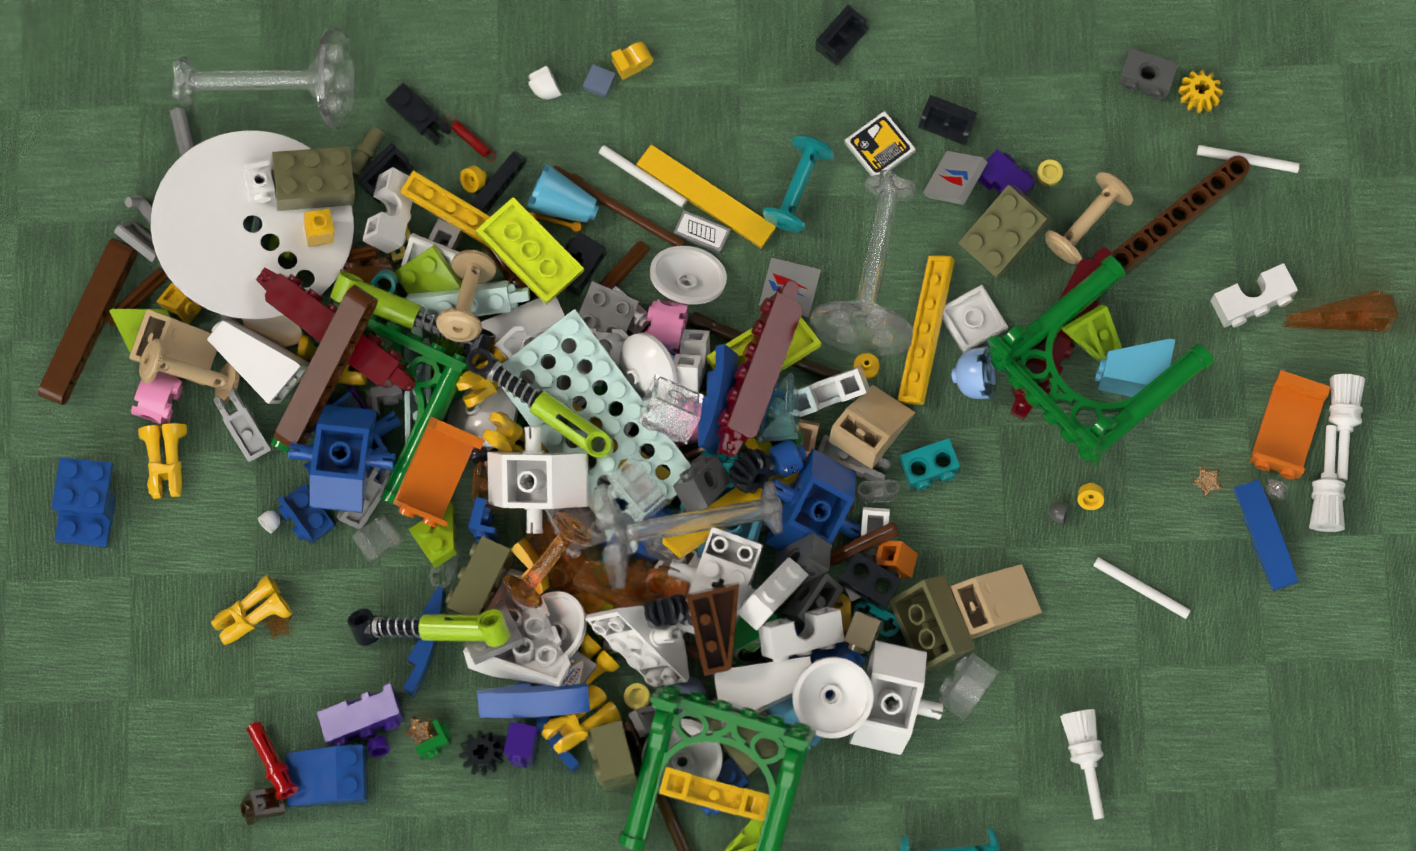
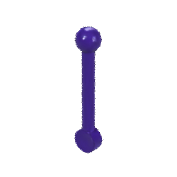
(357, 397)

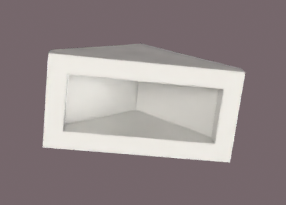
(871, 520)

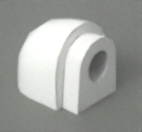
(544, 84)

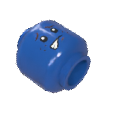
(787, 458)

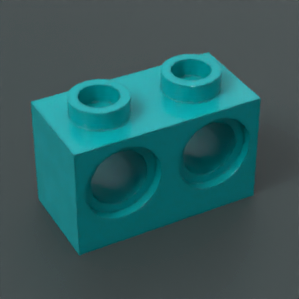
(926, 458)

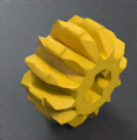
(1202, 82)

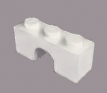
(388, 230)
(1234, 306)
(692, 361)
(832, 390)
(772, 593)
(821, 631)

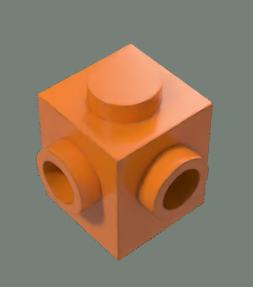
(897, 557)

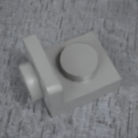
(387, 396)

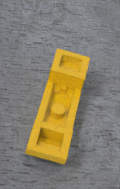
(714, 794)

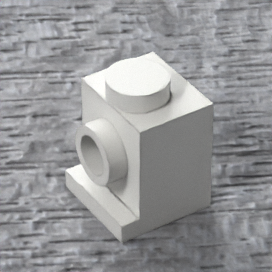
(256, 172)

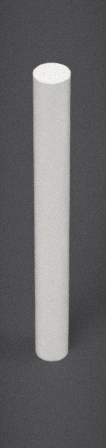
(1252, 159)
(643, 176)
(1142, 588)

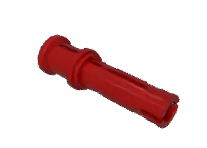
(276, 771)

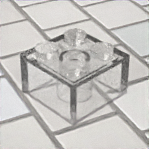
(670, 409)
(639, 489)
(967, 687)

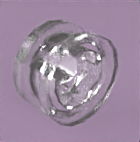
(1276, 490)

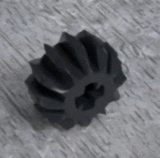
(751, 471)
(666, 611)
(474, 748)

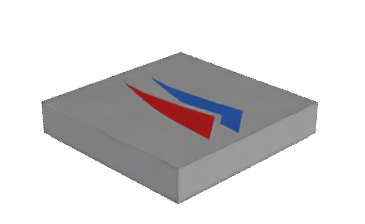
(955, 177)
(804, 276)

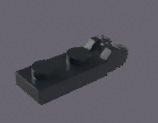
(416, 112)

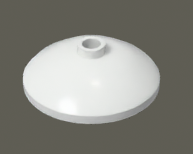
(688, 275)
(643, 358)
(476, 420)
(568, 618)
(845, 709)
(702, 758)

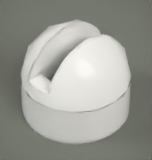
(269, 520)

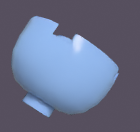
(975, 374)

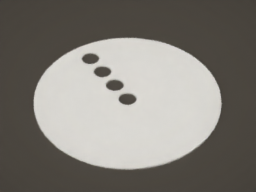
(202, 232)

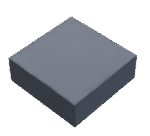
(599, 81)

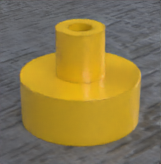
(473, 179)
(872, 367)
(1090, 496)

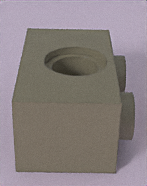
(863, 632)

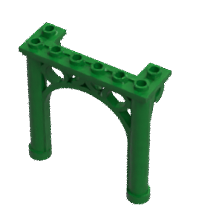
(438, 403)
(1095, 439)
(791, 740)

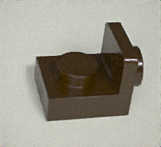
(260, 805)

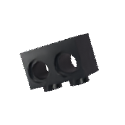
(866, 586)

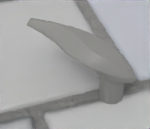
(142, 204)

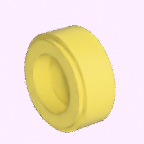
(1049, 172)
(637, 696)

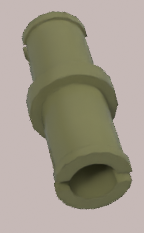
(366, 150)

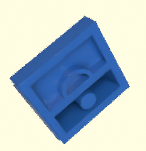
(83, 502)

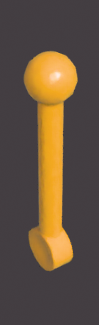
(576, 226)

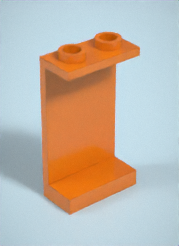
(1289, 425)
(435, 471)

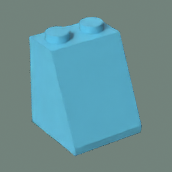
(1134, 367)

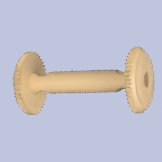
(1112, 191)
(460, 323)
(153, 358)

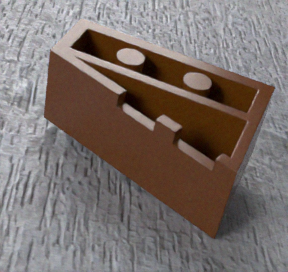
(713, 623)

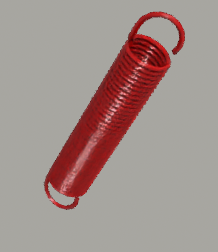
(471, 139)

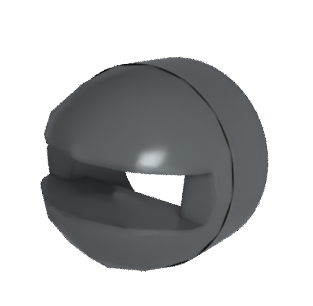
(1059, 512)

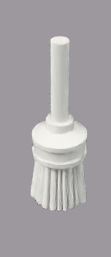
(1345, 414)
(1328, 491)
(1086, 751)

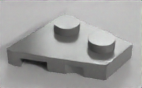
(481, 651)

